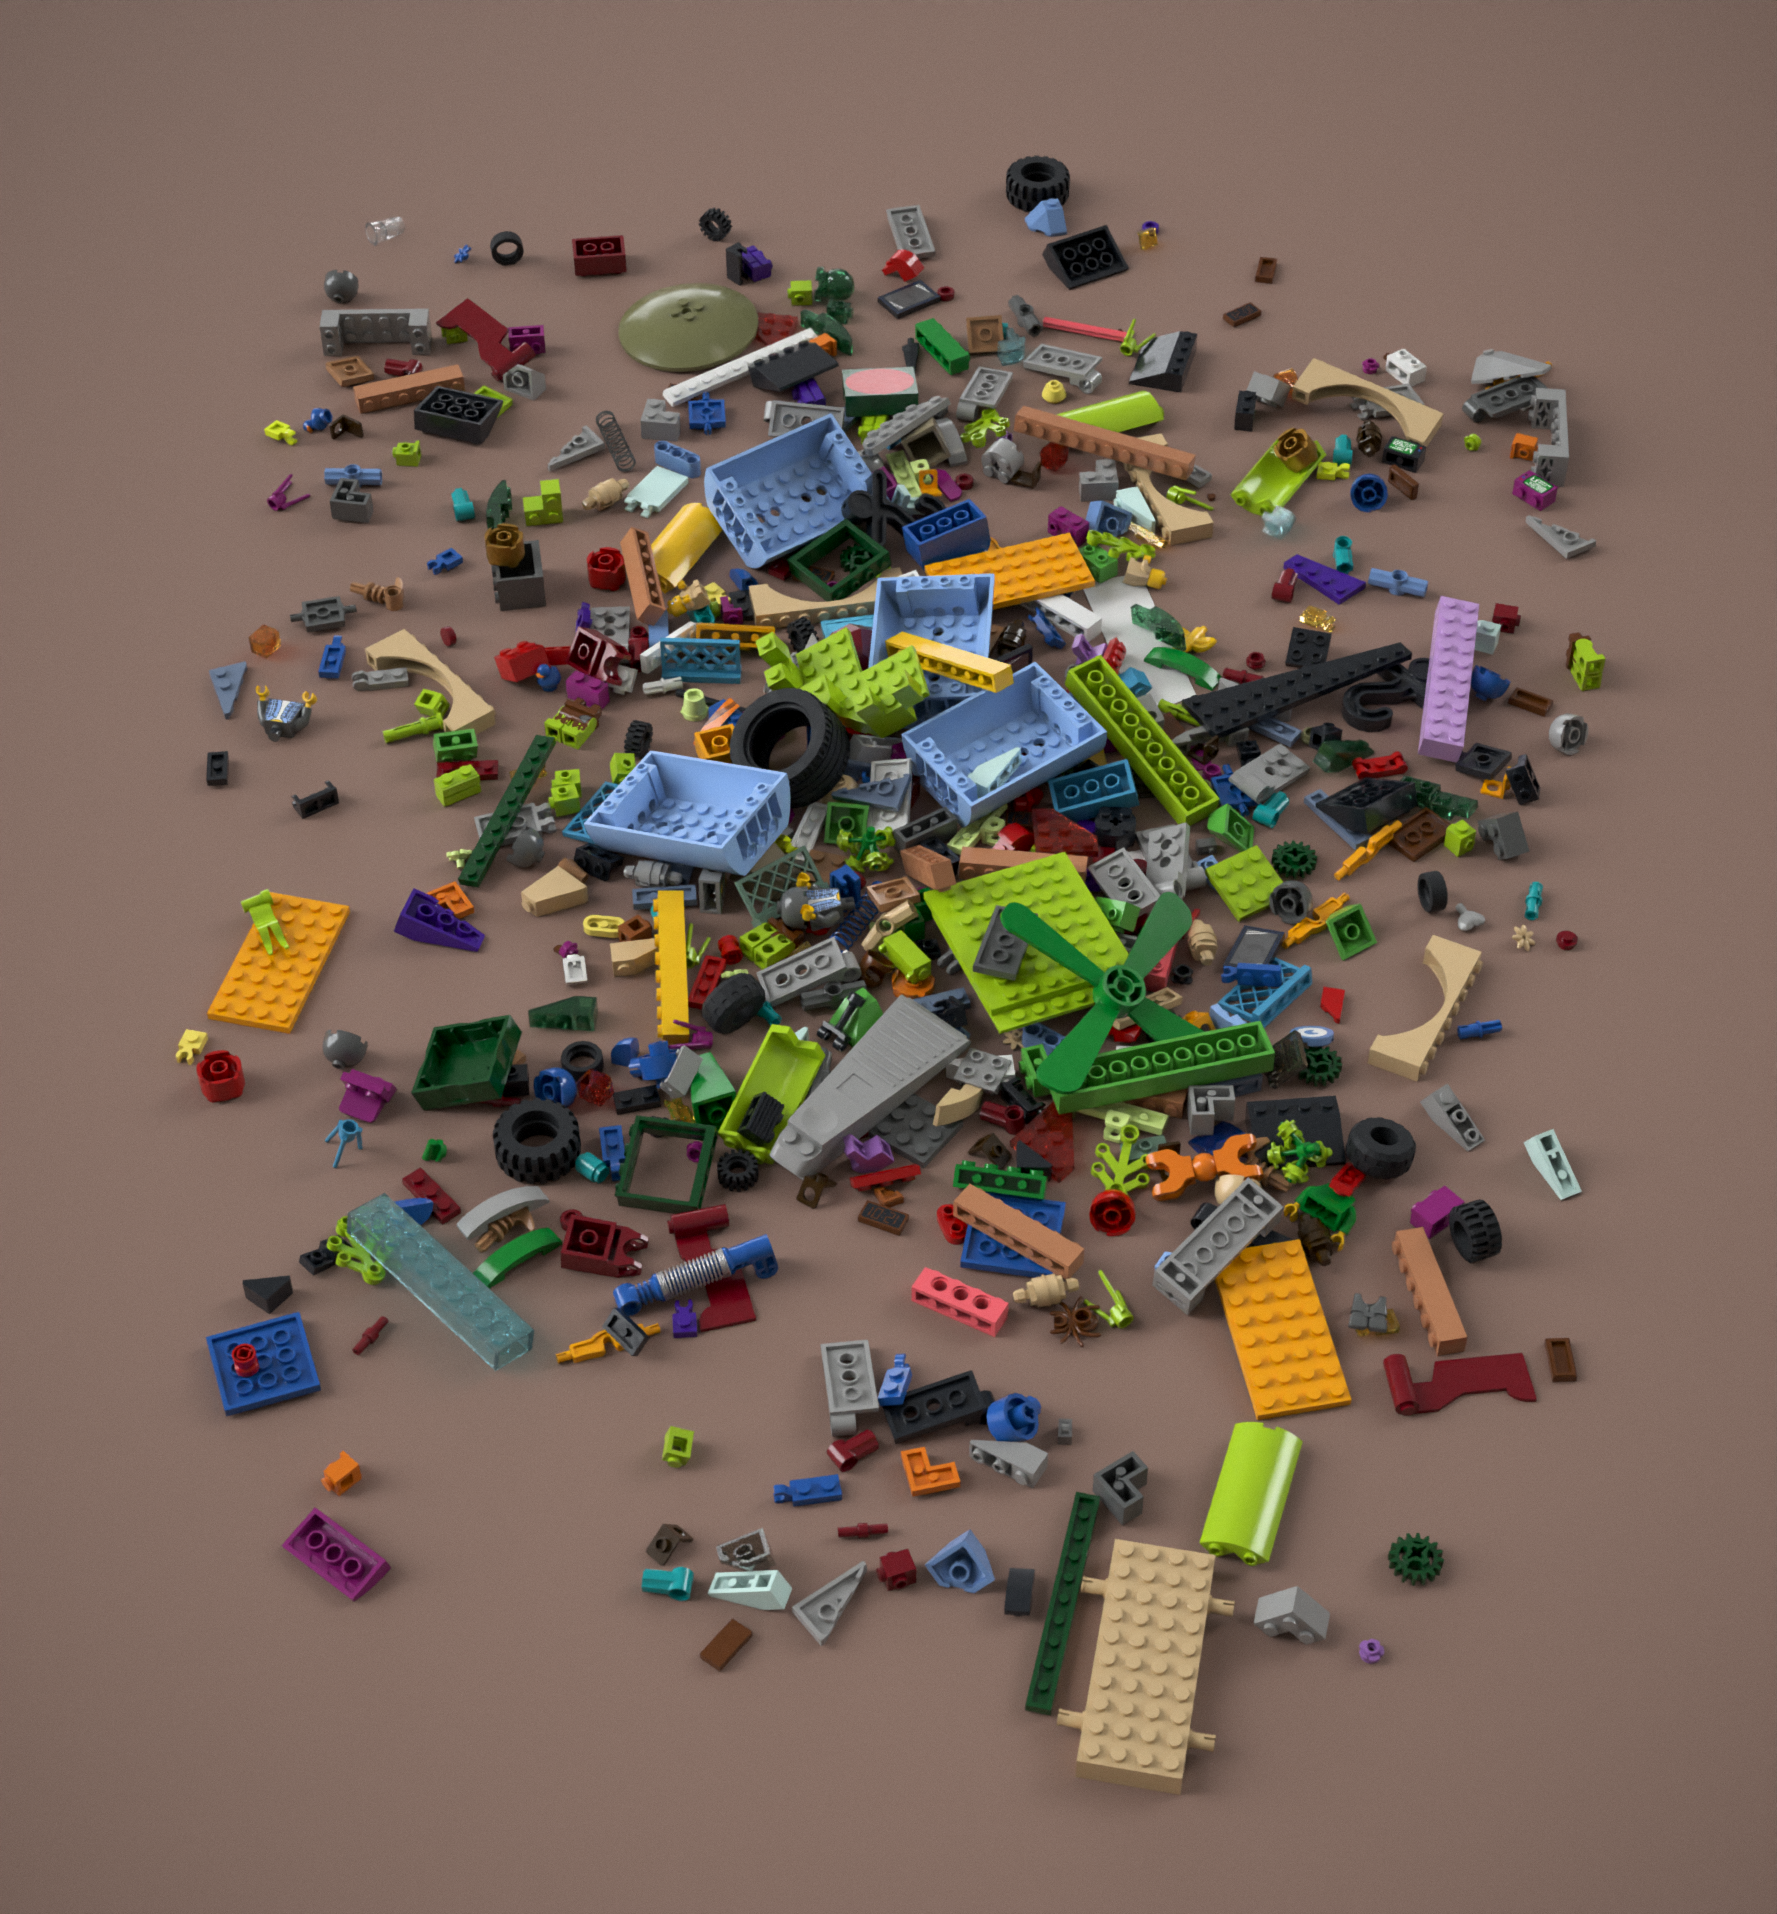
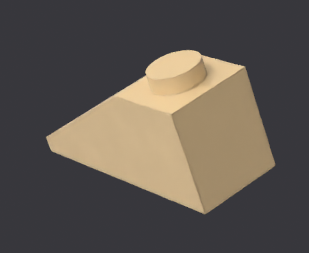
(632, 956)

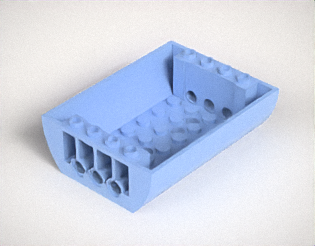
(776, 479)
(933, 604)
(993, 723)
(694, 813)

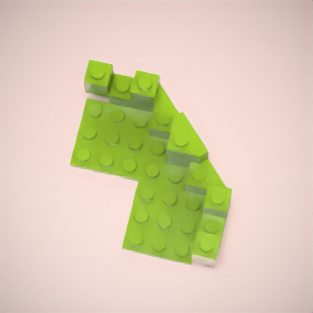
(866, 700)

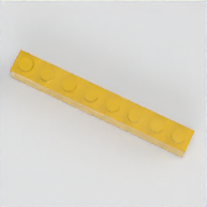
(954, 662)
(672, 966)

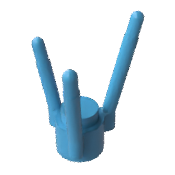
(347, 1131)

